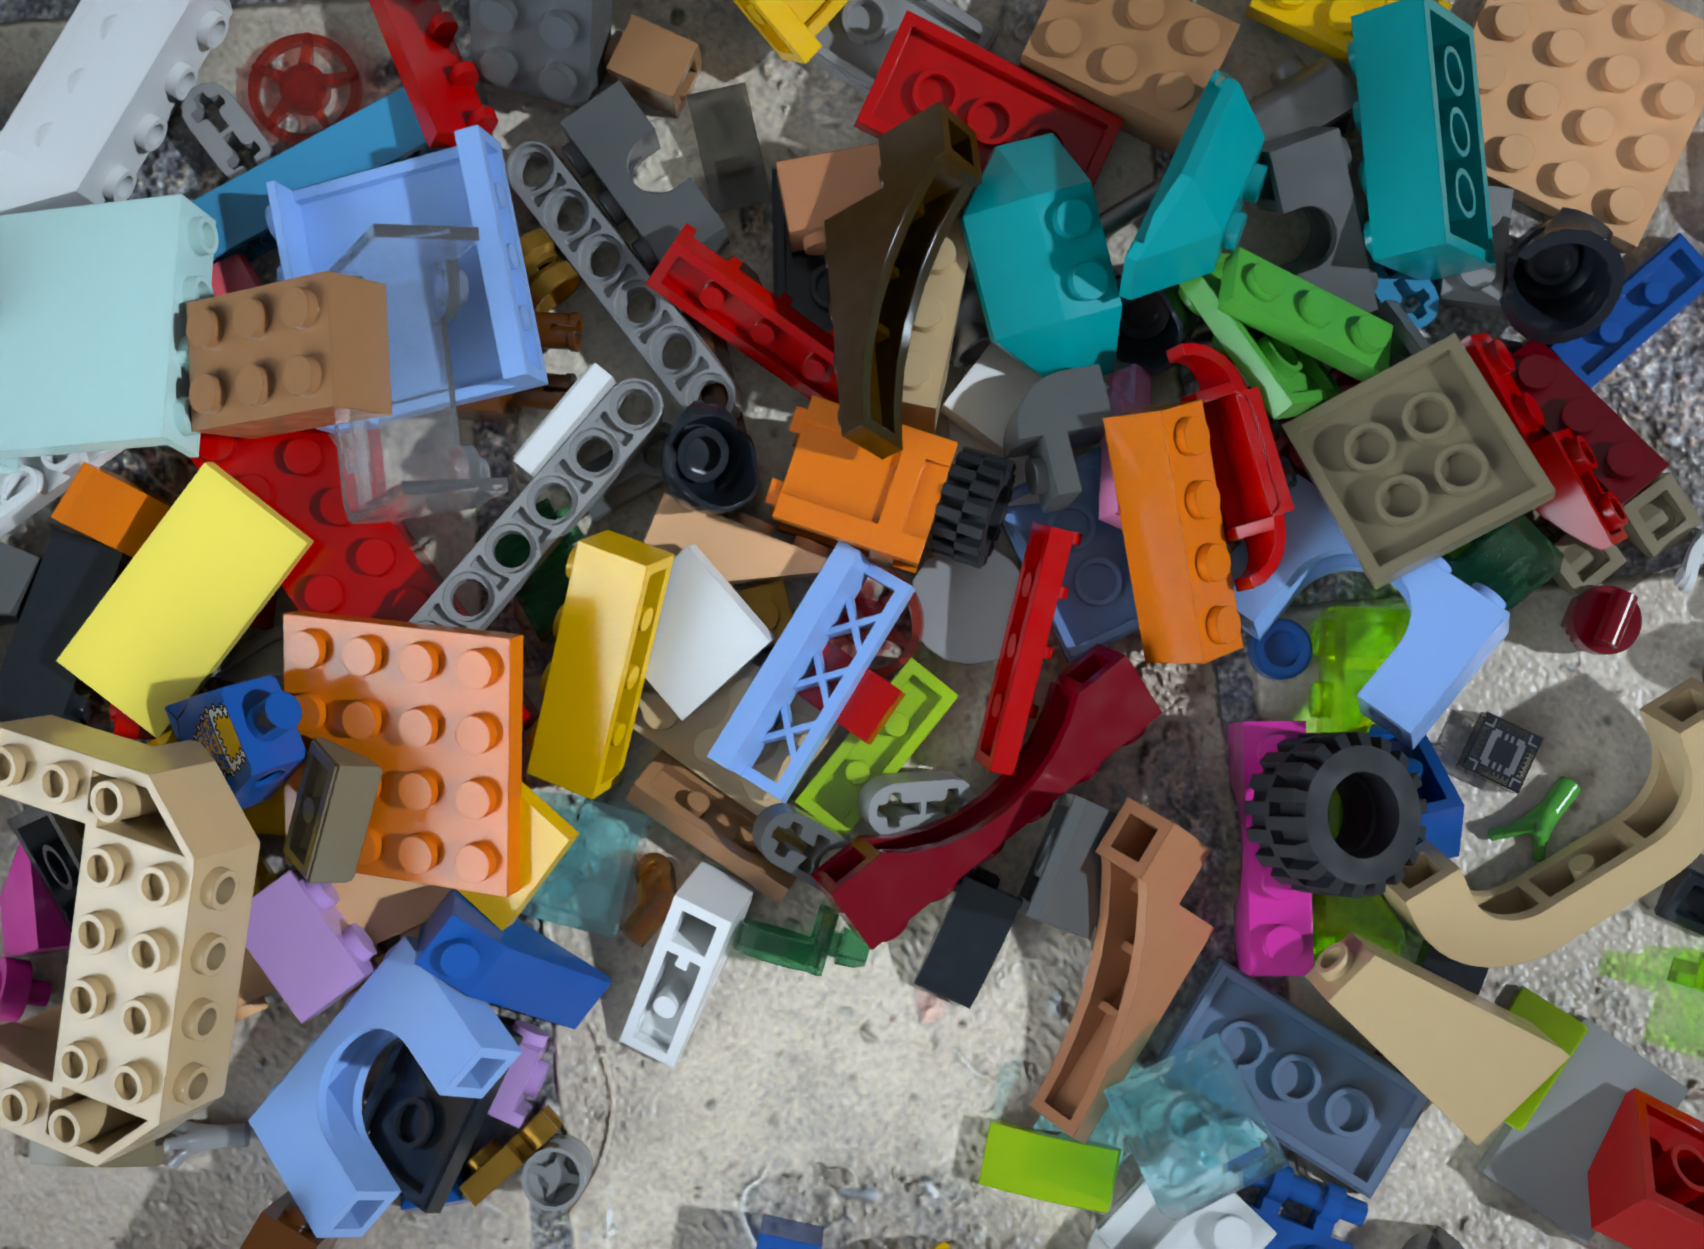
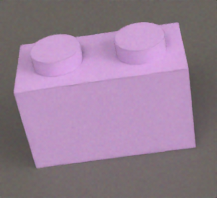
(307, 944)

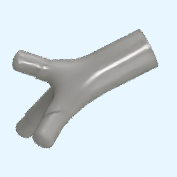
(198, 1137)

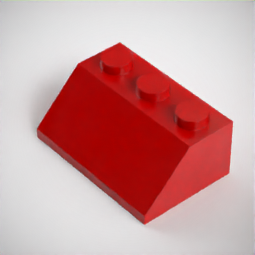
(1649, 1177)

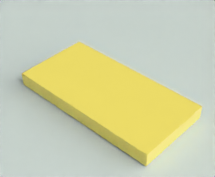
(185, 598)

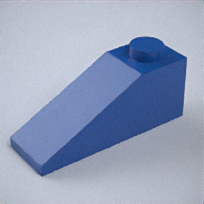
(507, 966)

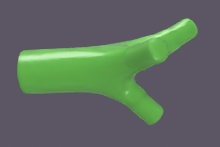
(1542, 818)

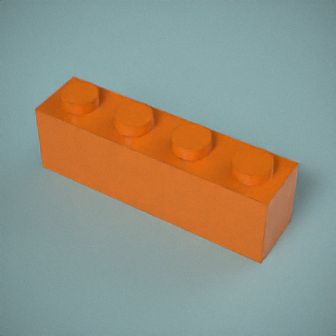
(1174, 533)

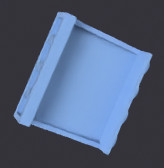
(496, 332)

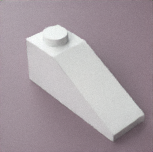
(686, 962)

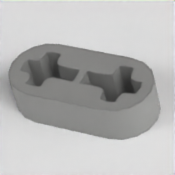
(240, 129)
(915, 789)

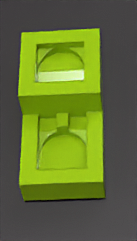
(1049, 1166)

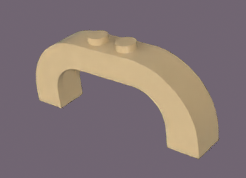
(1586, 878)

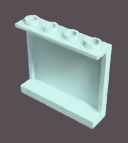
(100, 326)

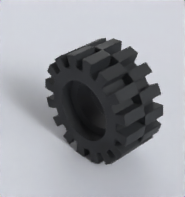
(972, 507)

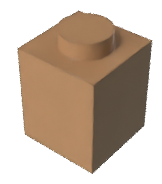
(653, 64)

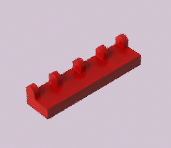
(432, 69)
(747, 315)
(1024, 647)

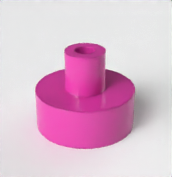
(19, 989)

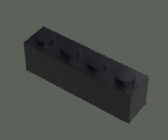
(62, 597)

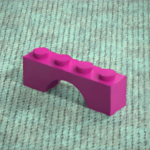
(1269, 917)

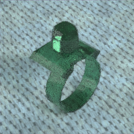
(798, 950)

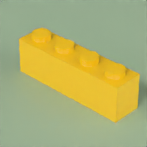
(598, 662)

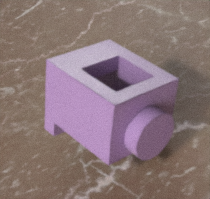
(523, 1076)

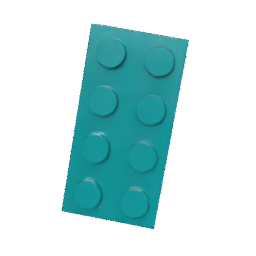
(1421, 140)

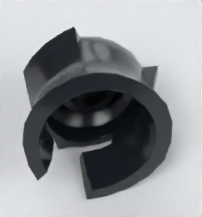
(1562, 278)

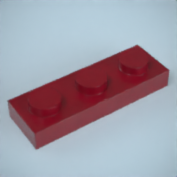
(1566, 402)

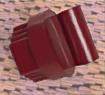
(1603, 620)

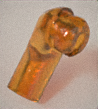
(655, 891)

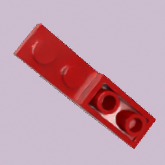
(1567, 460)

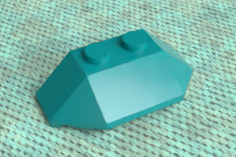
(1200, 194)
(1042, 259)

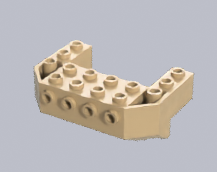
(149, 945)

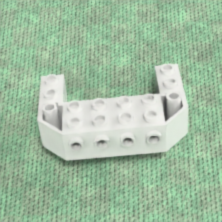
(104, 100)

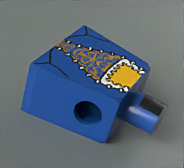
(248, 734)

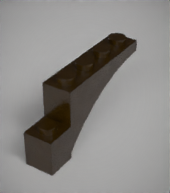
(881, 262)

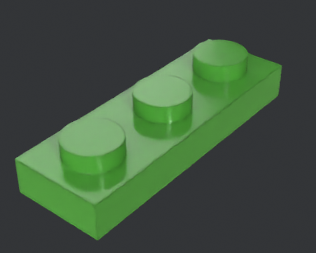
(1304, 316)

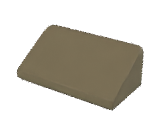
(331, 812)

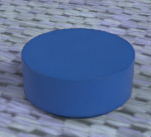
(1282, 651)

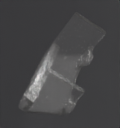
(413, 458)

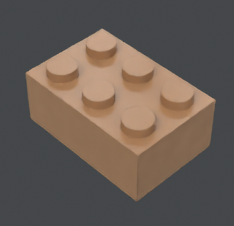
(1132, 59)
(289, 356)

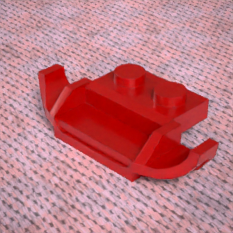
(1243, 460)

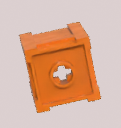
(855, 497)

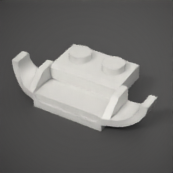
(1139, 1224)

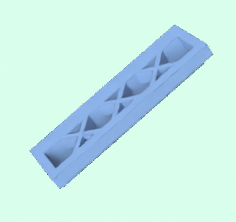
(791, 662)

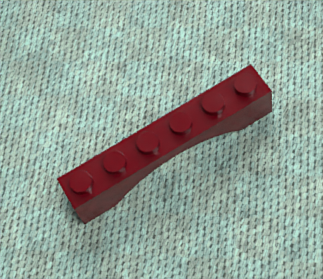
(1085, 718)

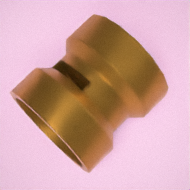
(548, 275)

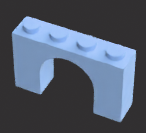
(1448, 630)
(315, 1113)

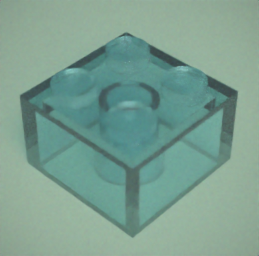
(1195, 1128)

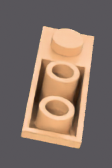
(737, 549)

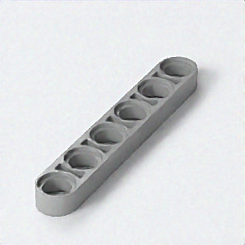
(627, 280)
(542, 533)

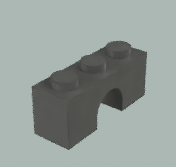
(611, 141)
(1312, 174)

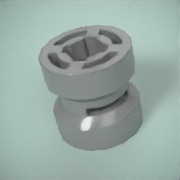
(552, 1185)

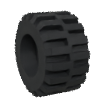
(1378, 814)

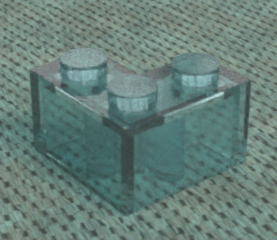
(597, 877)

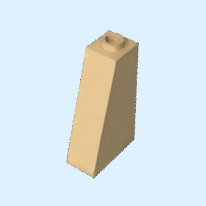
(1444, 1039)

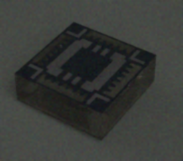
(1499, 752)

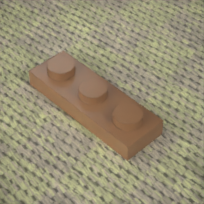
(709, 822)

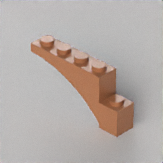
(1135, 967)

